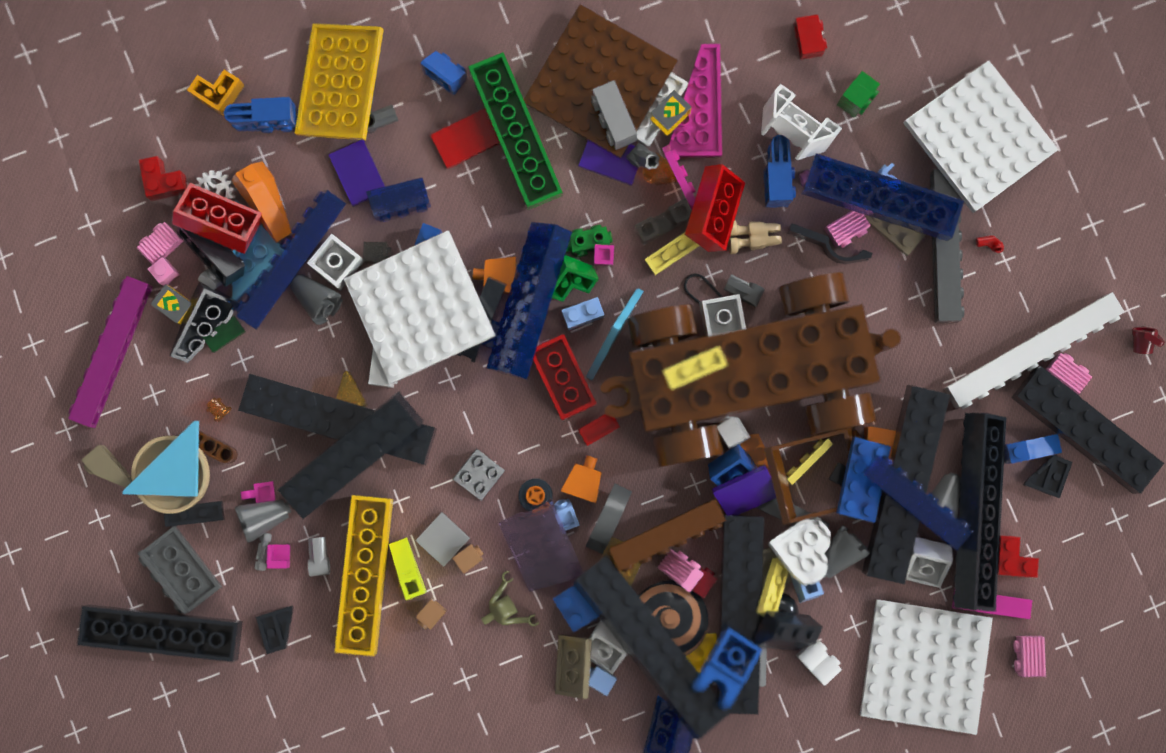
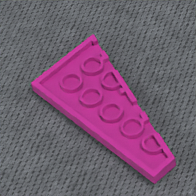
(702, 129)

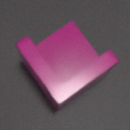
(604, 255)
(278, 556)

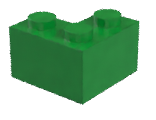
(857, 96)
(574, 275)

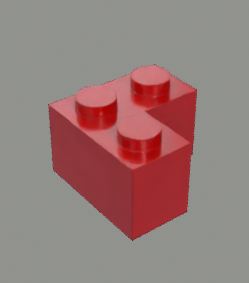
(159, 183)
(1011, 563)

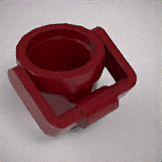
(1145, 339)

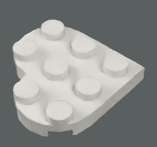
(803, 550)

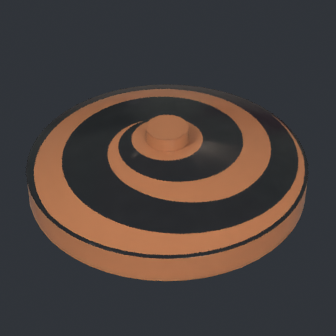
(679, 613)

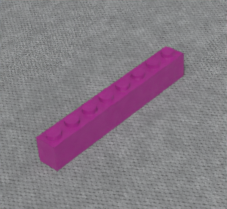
(110, 352)

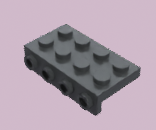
(179, 570)

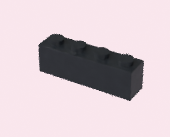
(216, 257)

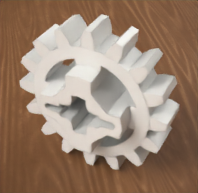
(210, 184)

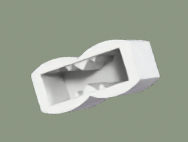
(819, 662)

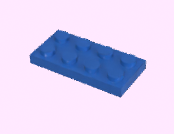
(858, 493)

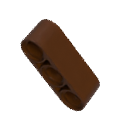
(218, 450)

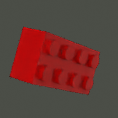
(715, 208)
(216, 218)
(563, 377)

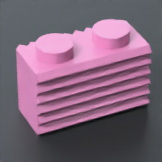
(846, 228)
(159, 243)
(1069, 373)
(680, 570)
(1030, 656)

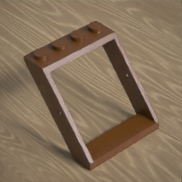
(780, 481)

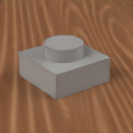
(209, 279)

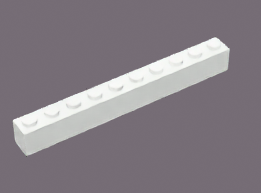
(1034, 350)

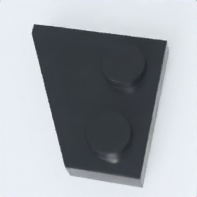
(1050, 476)
(275, 629)

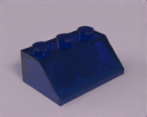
(399, 199)
(666, 731)

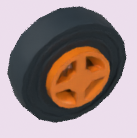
(534, 494)

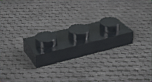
(197, 514)

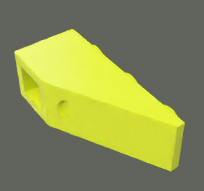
(407, 569)

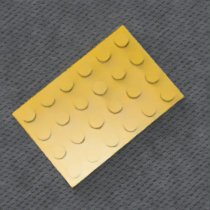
(339, 81)

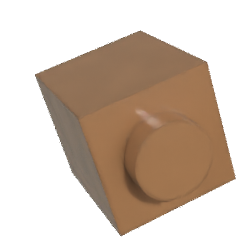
(468, 558)
(430, 614)

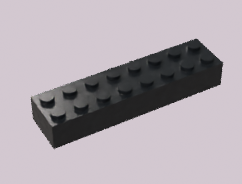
(1087, 430)
(351, 455)
(160, 633)

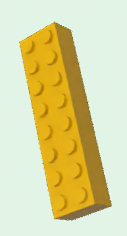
(364, 575)

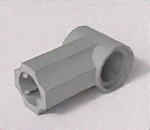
(318, 562)

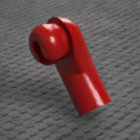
(991, 242)

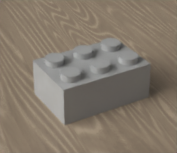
(613, 115)

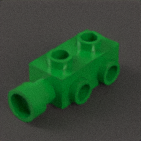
(589, 240)

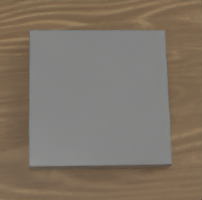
(442, 539)

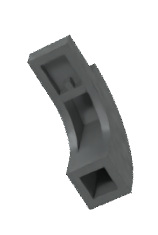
(608, 518)

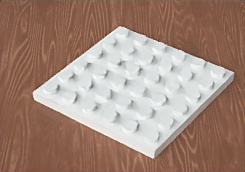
(980, 136)
(419, 307)
(926, 666)

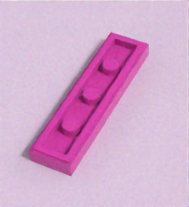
(1010, 607)

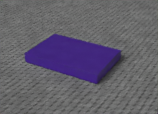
(606, 164)
(356, 171)
(745, 491)

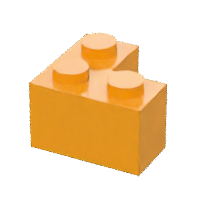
(218, 95)

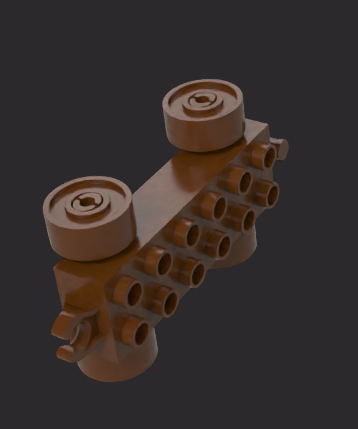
(764, 368)

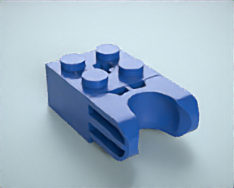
(263, 115)
(779, 174)
(724, 671)

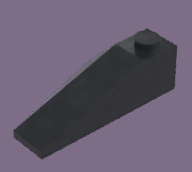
(207, 312)

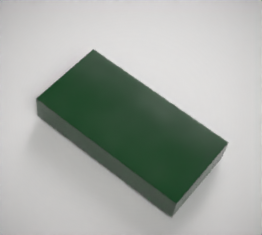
(225, 335)

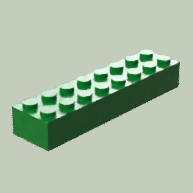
(515, 131)

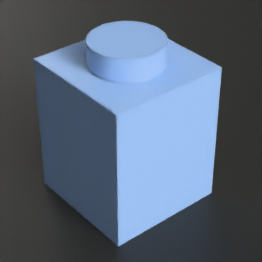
(601, 680)

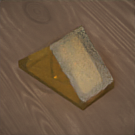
(349, 391)

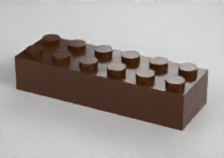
(669, 533)

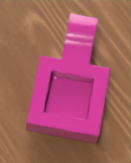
(262, 492)

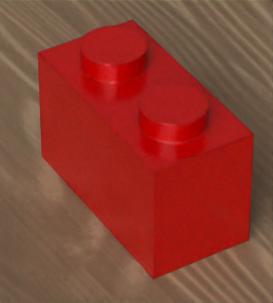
(809, 36)

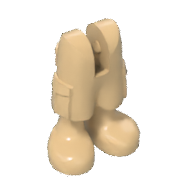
(757, 234)

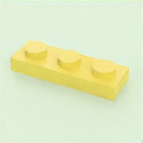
(670, 253)
(695, 368)
(808, 460)
(773, 587)

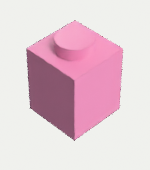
(163, 271)

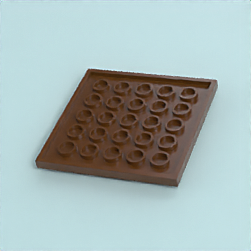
(589, 56)

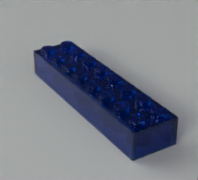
(882, 197)
(290, 259)
(529, 299)

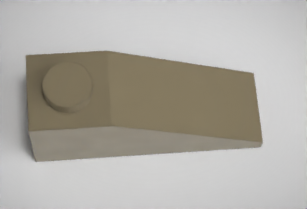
(105, 465)

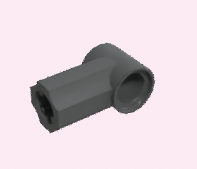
(382, 118)
(643, 157)
(749, 292)

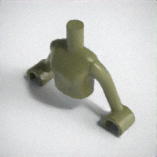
(504, 608)

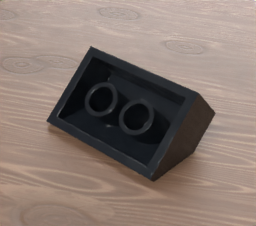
(787, 631)

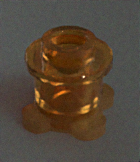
(217, 409)

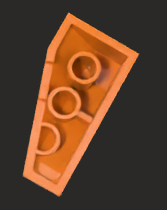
(261, 194)

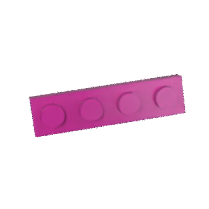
(680, 174)

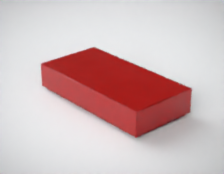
(598, 429)

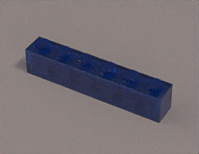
(917, 502)

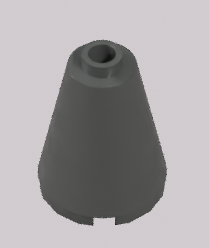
(315, 298)
(949, 492)
(261, 517)
(844, 552)

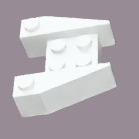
(797, 124)

